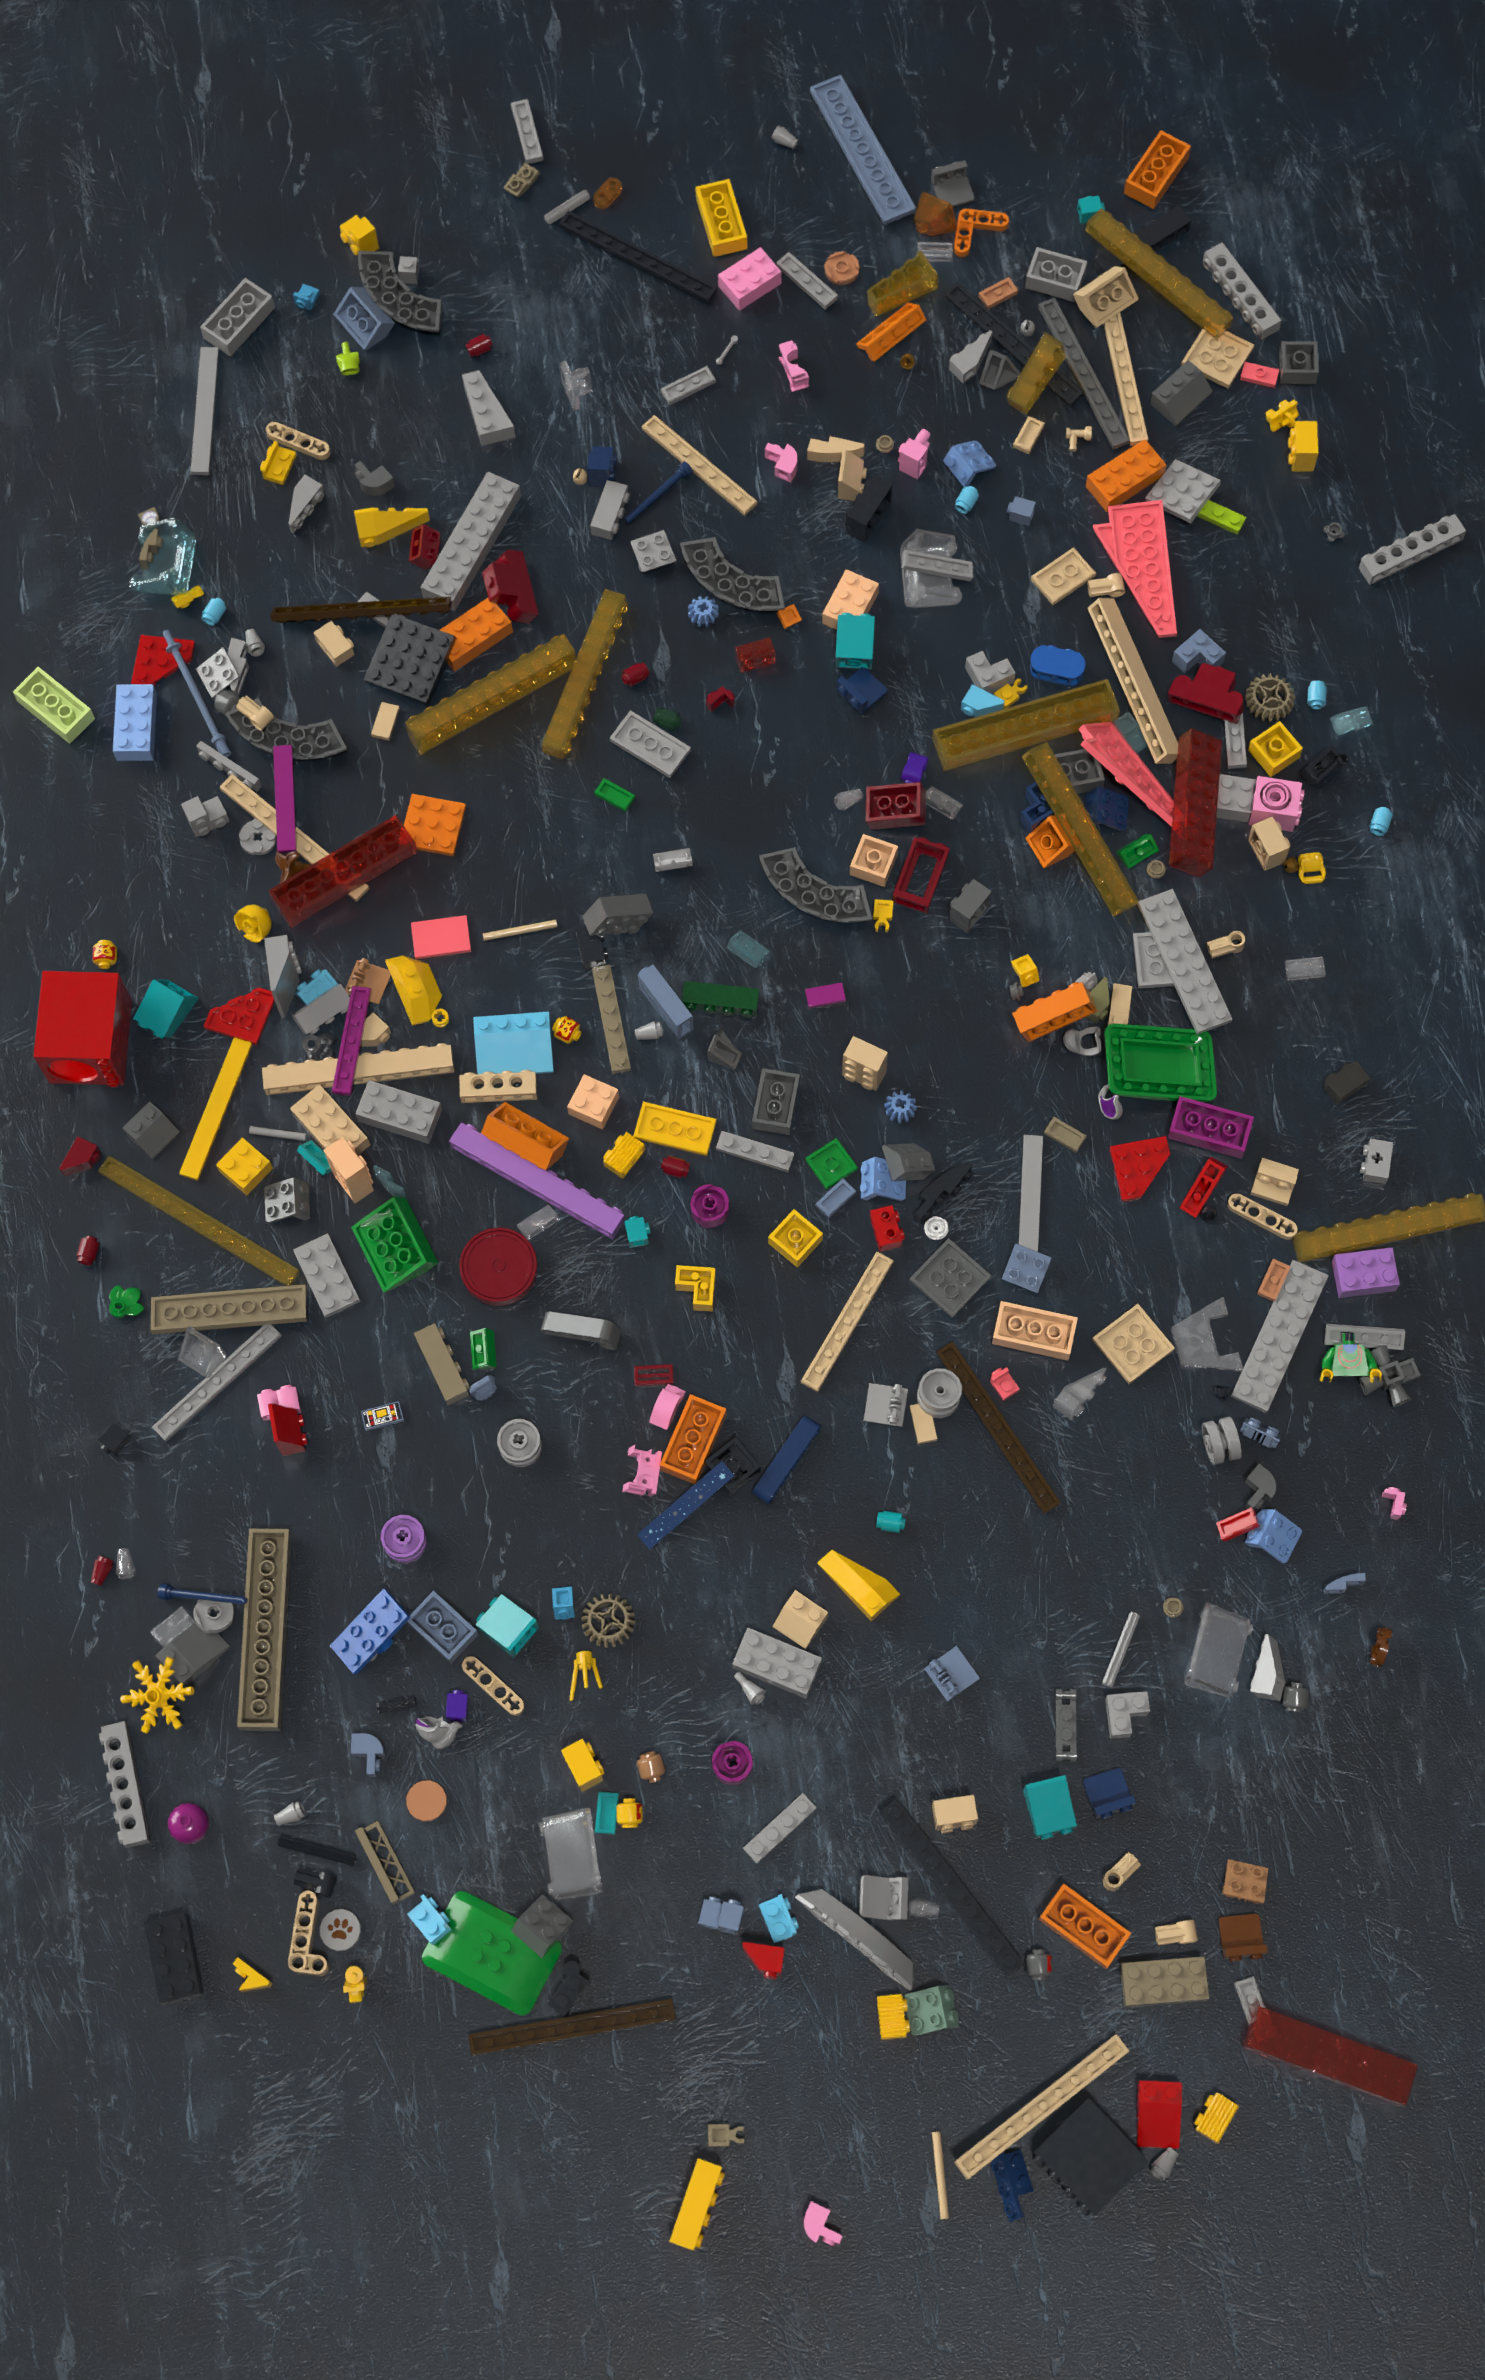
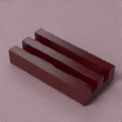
(655, 1375)

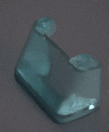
(172, 565)

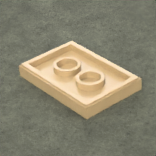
(1063, 576)

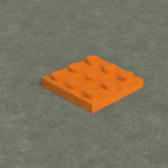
(434, 823)

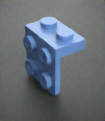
(967, 460)
(878, 1181)
(1275, 1535)

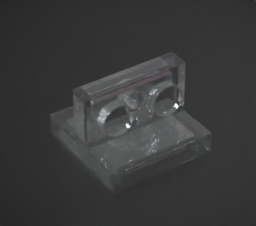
(575, 383)

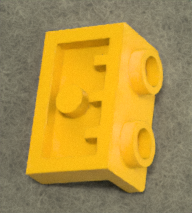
(277, 463)

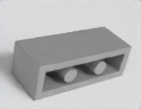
(610, 510)
(322, 1009)

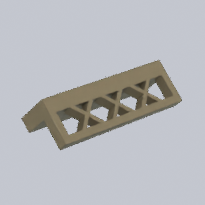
(377, 1865)

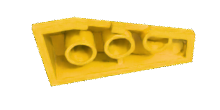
(865, 1588)

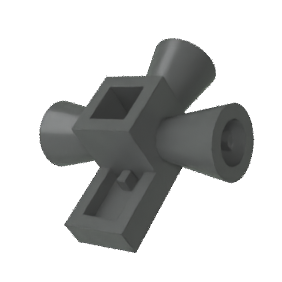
(1392, 1376)

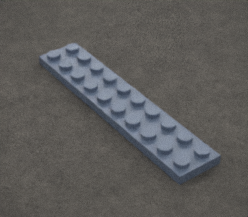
(862, 149)

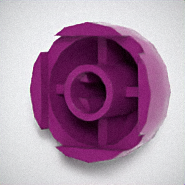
(188, 1823)

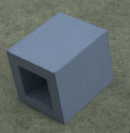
(1021, 511)

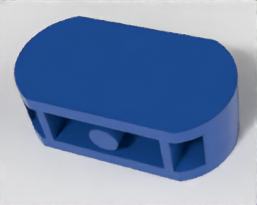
(1057, 665)

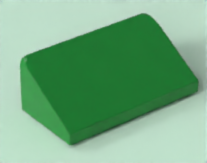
(1138, 850)
(483, 1349)

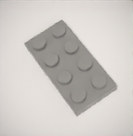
(650, 744)
(326, 1275)

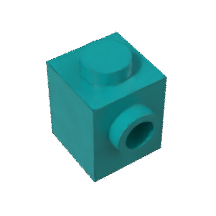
(1088, 207)
(637, 1231)

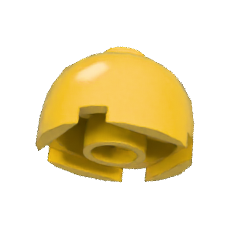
(254, 922)

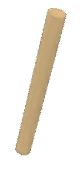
(519, 930)
(943, 2205)

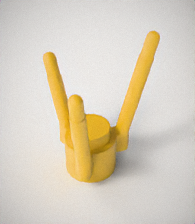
(584, 1662)

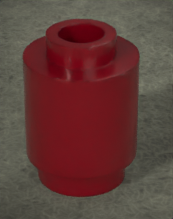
(478, 345)
(635, 674)
(675, 1167)
(87, 1250)

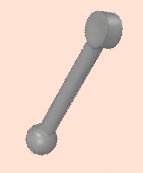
(734, 339)

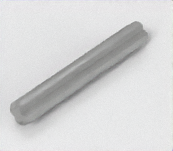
(1121, 1649)

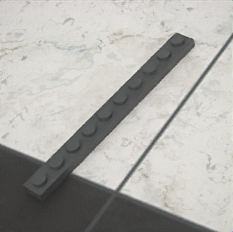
(1084, 374)

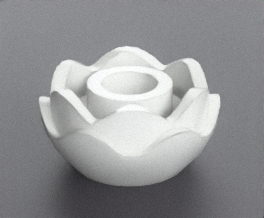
(938, 1222)

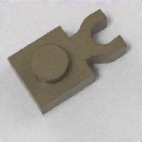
(721, 2135)

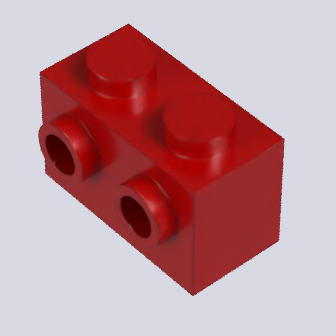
(886, 1228)

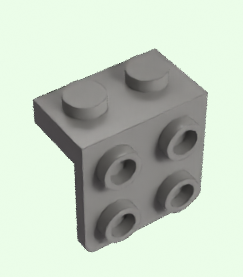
(884, 1898)

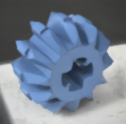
(696, 611)
(903, 1101)

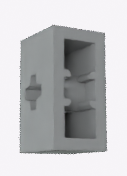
(1382, 1152)

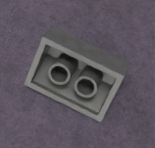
(1181, 393)

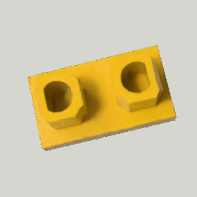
(1284, 416)
(355, 1983)

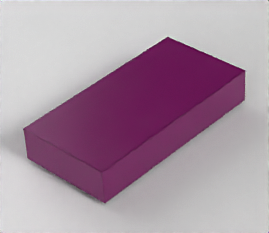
(825, 995)

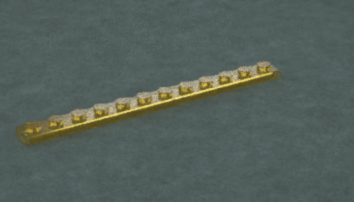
(198, 1221)

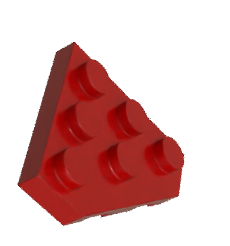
(154, 662)
(242, 1016)
(1138, 1165)

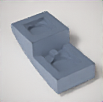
(1339, 1585)

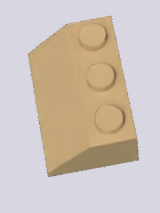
(1106, 296)

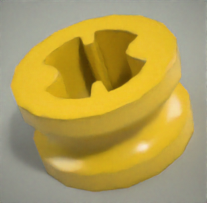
(444, 1022)

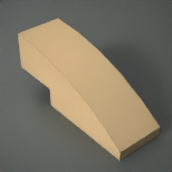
(832, 450)

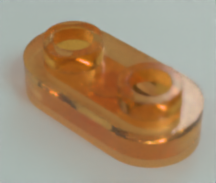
(609, 192)

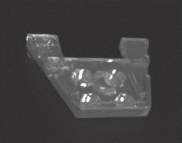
(1196, 1342)

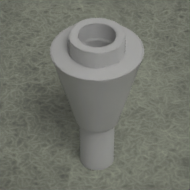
(753, 1692)

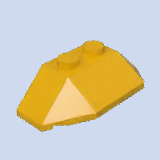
(415, 987)

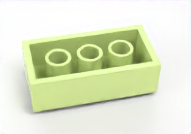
(53, 705)

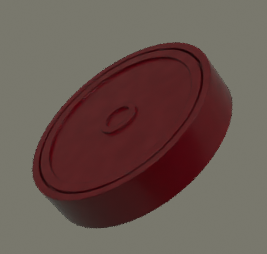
(498, 1266)

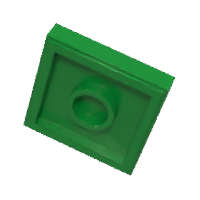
(831, 1163)

